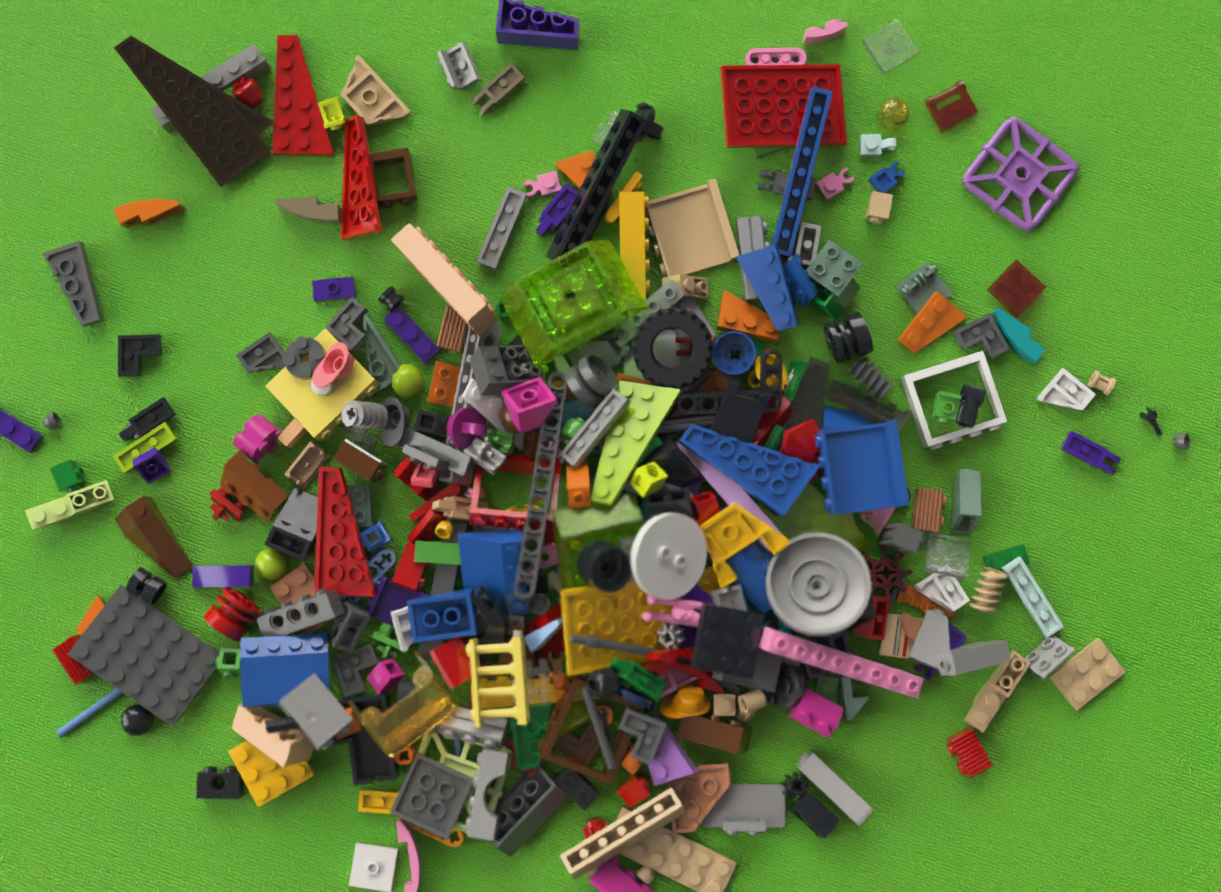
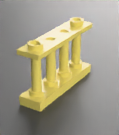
(516, 669)

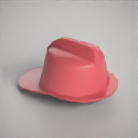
(334, 366)

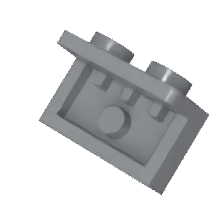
(459, 67)

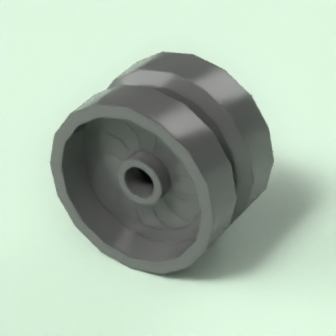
(591, 379)

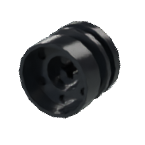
(850, 337)
(613, 571)

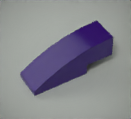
(223, 576)

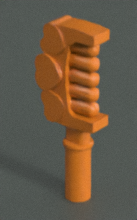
(919, 600)

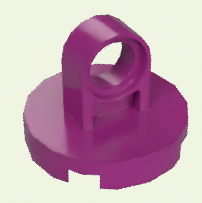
(465, 427)

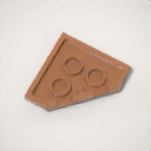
(699, 794)

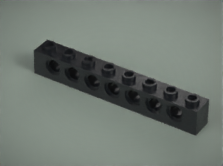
(598, 183)

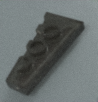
(810, 395)
(866, 405)

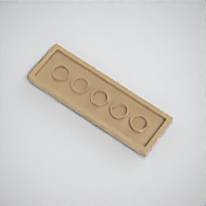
(681, 859)

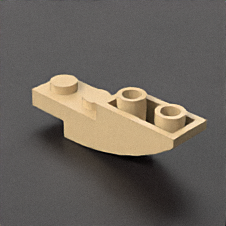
(995, 691)

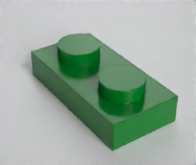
(1001, 558)

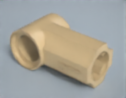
(749, 704)

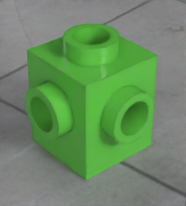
(226, 657)

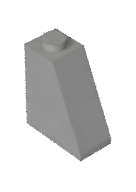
(931, 639)

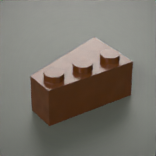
(716, 733)

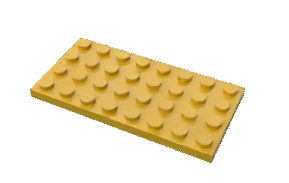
(614, 618)

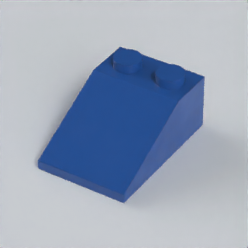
(443, 616)

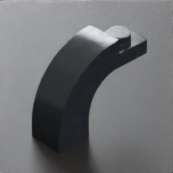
(497, 620)

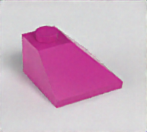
(529, 403)

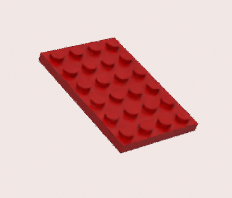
(768, 104)

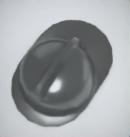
(398, 418)

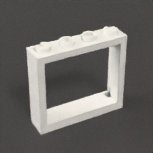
(918, 415)

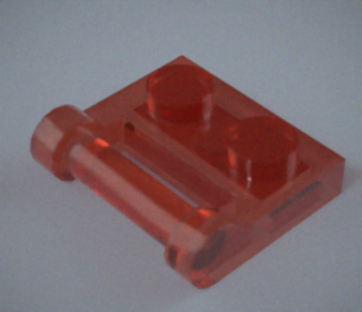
(954, 112)

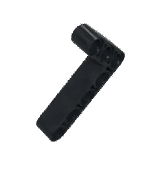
(765, 371)

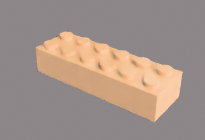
(445, 278)

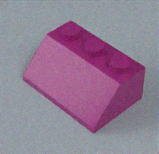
(614, 878)

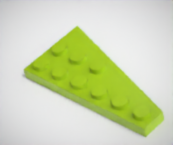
(630, 437)

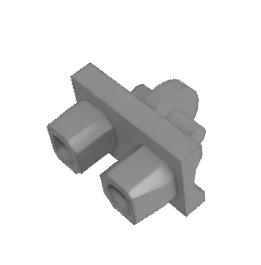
(485, 455)

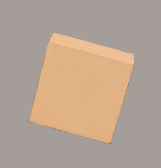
(292, 434)

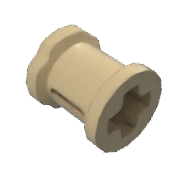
(1101, 382)

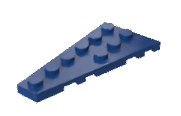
(758, 470)

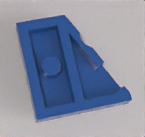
(799, 282)

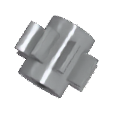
(671, 635)

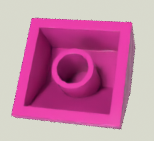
(817, 713)

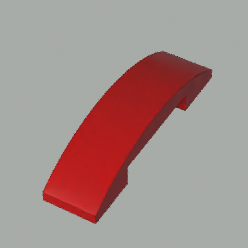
(669, 655)
(704, 680)

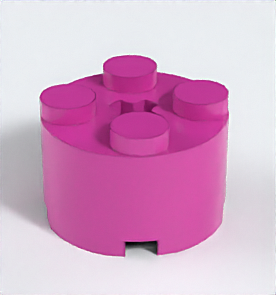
(257, 438)

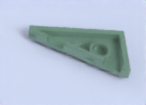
(379, 355)

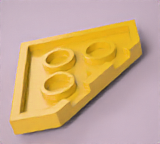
(265, 776)

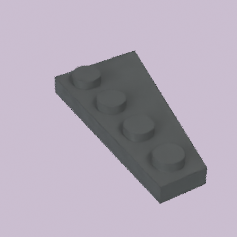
(76, 281)

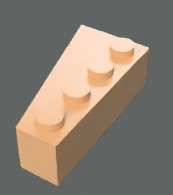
(283, 747)

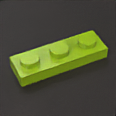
(159, 437)

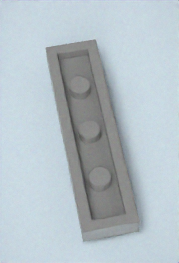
(501, 228)
(595, 428)

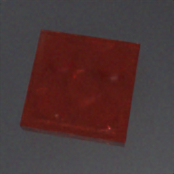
(1016, 288)

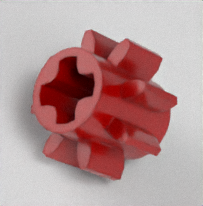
(594, 826)

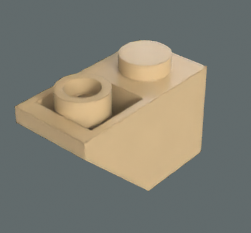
(691, 286)

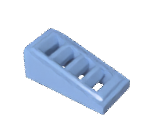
(540, 637)

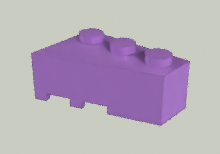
(670, 759)

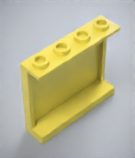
(316, 412)

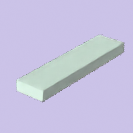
(1032, 597)

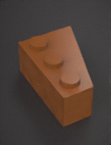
(251, 487)

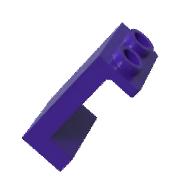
(389, 599)

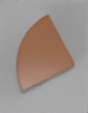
(910, 625)

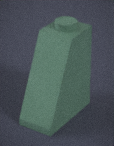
(966, 501)

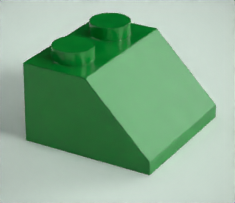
(831, 304)

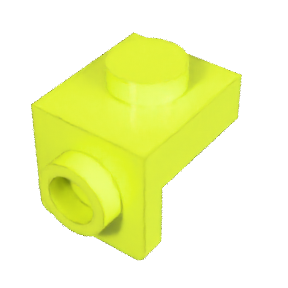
(332, 113)

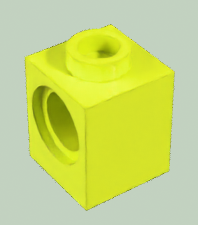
(648, 479)

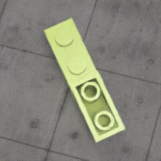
(70, 505)

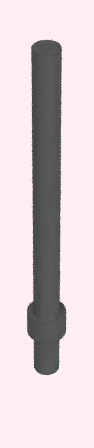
(592, 641)

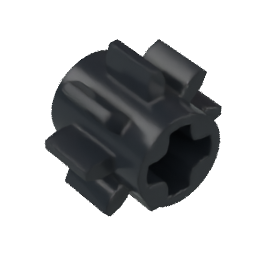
(800, 785)

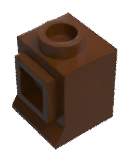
(530, 442)

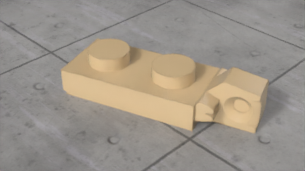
(456, 507)

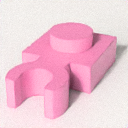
(547, 185)
(832, 185)

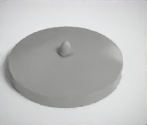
(818, 584)

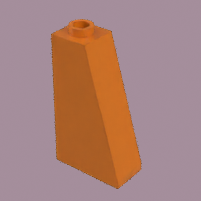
(578, 485)

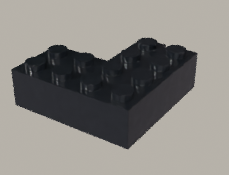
(365, 755)

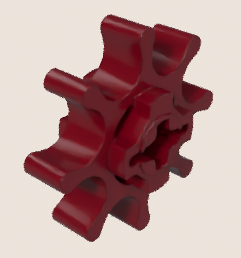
(885, 563)

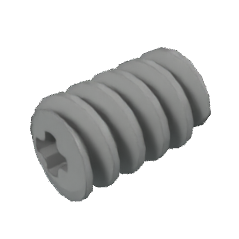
(364, 415)

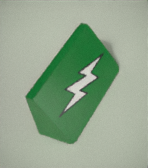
(795, 374)

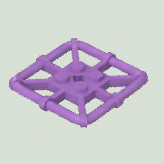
(1020, 187)

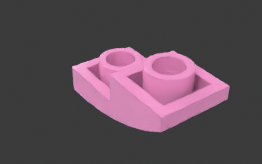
(831, 30)

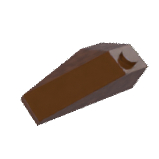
(150, 532)

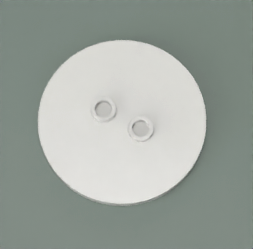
(669, 556)

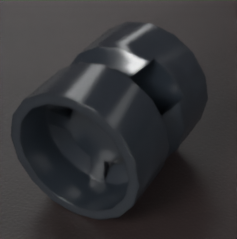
(147, 586)

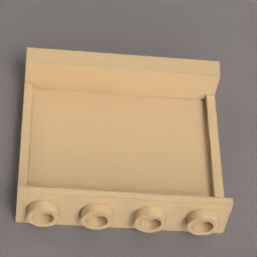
(691, 230)

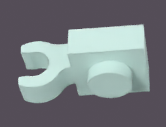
(872, 145)

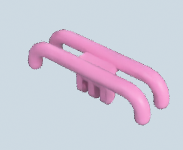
(682, 611)

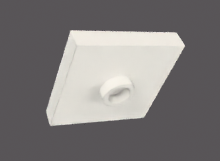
(373, 867)

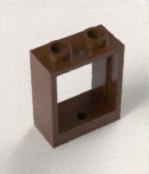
(394, 157)

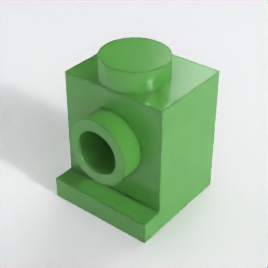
(939, 412)

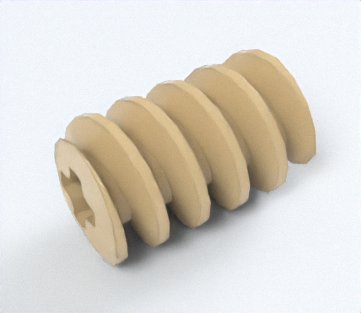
(989, 590)

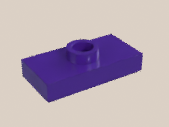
(334, 289)

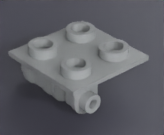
(1048, 656)

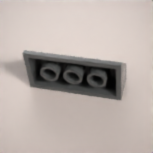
(526, 808)

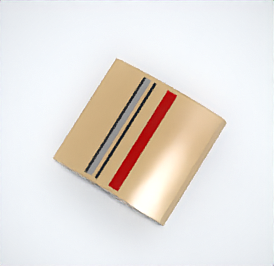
(895, 642)

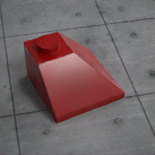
(800, 442)

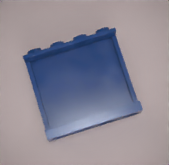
(862, 468)

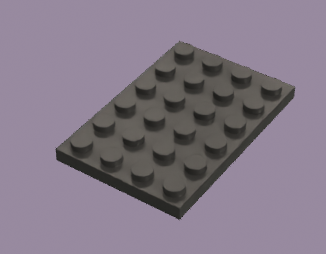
(146, 655)

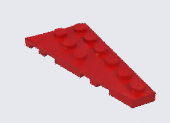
(297, 116)

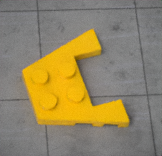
(731, 532)

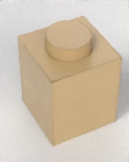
(878, 207)
(723, 704)

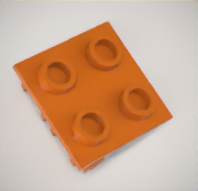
(444, 384)

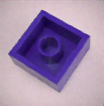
(151, 465)

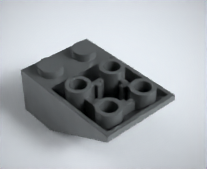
(503, 368)

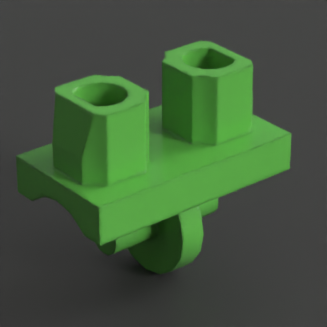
(501, 441)
(383, 635)

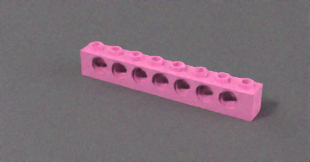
(840, 662)

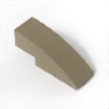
(311, 210)

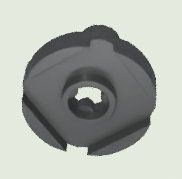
(296, 350)

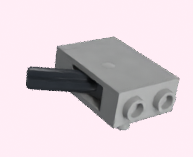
(313, 712)

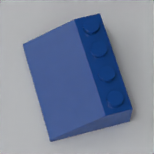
(492, 562)
(280, 664)

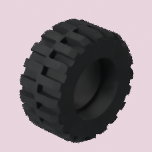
(682, 375)

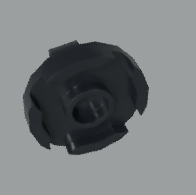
(651, 128)
(789, 688)

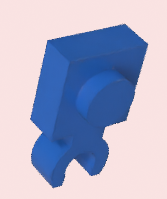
(885, 178)

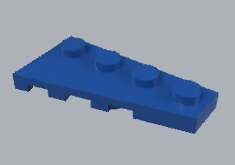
(769, 281)

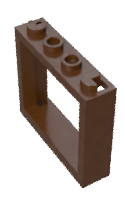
(555, 724)

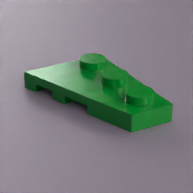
(528, 736)

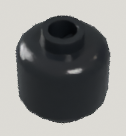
(603, 682)

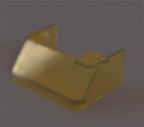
(411, 715)

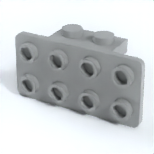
(748, 809)

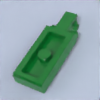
(639, 678)

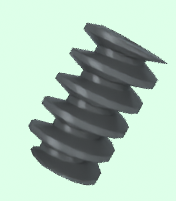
(871, 377)

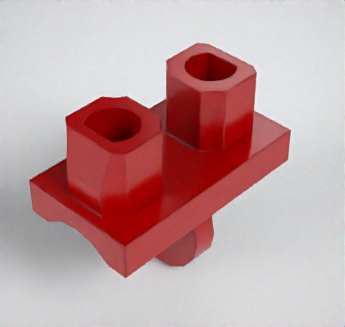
(221, 498)

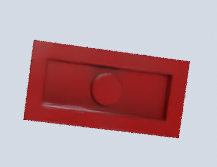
(426, 527)

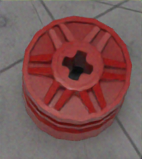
(230, 617)

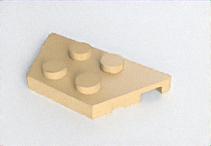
(371, 96)

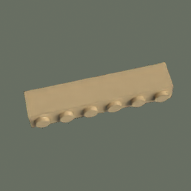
(622, 834)

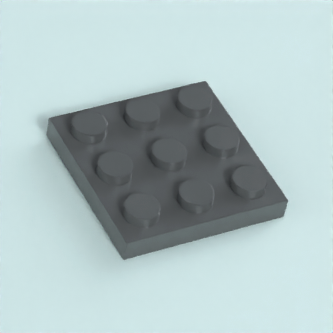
(432, 796)

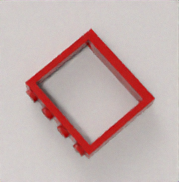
(512, 519)

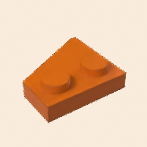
(577, 167)

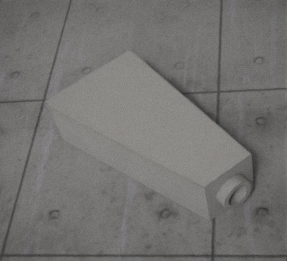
(973, 657)
(834, 787)

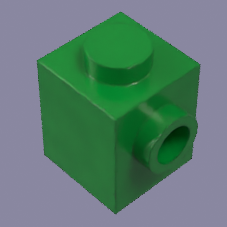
(68, 476)

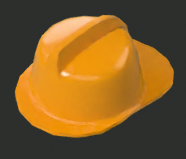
(685, 703)

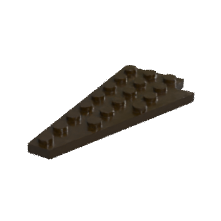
(208, 119)

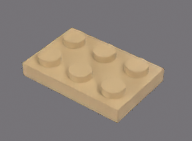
(1087, 674)

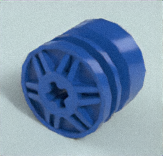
(723, 354)

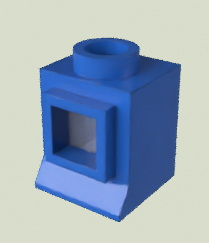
(375, 537)

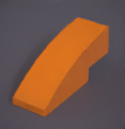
(147, 211)

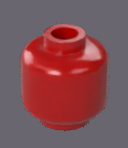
(247, 92)

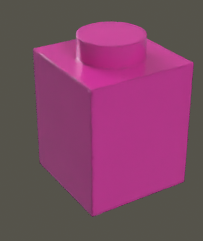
(385, 676)

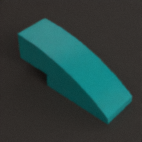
(1017, 337)

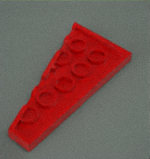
(359, 200)
(339, 546)

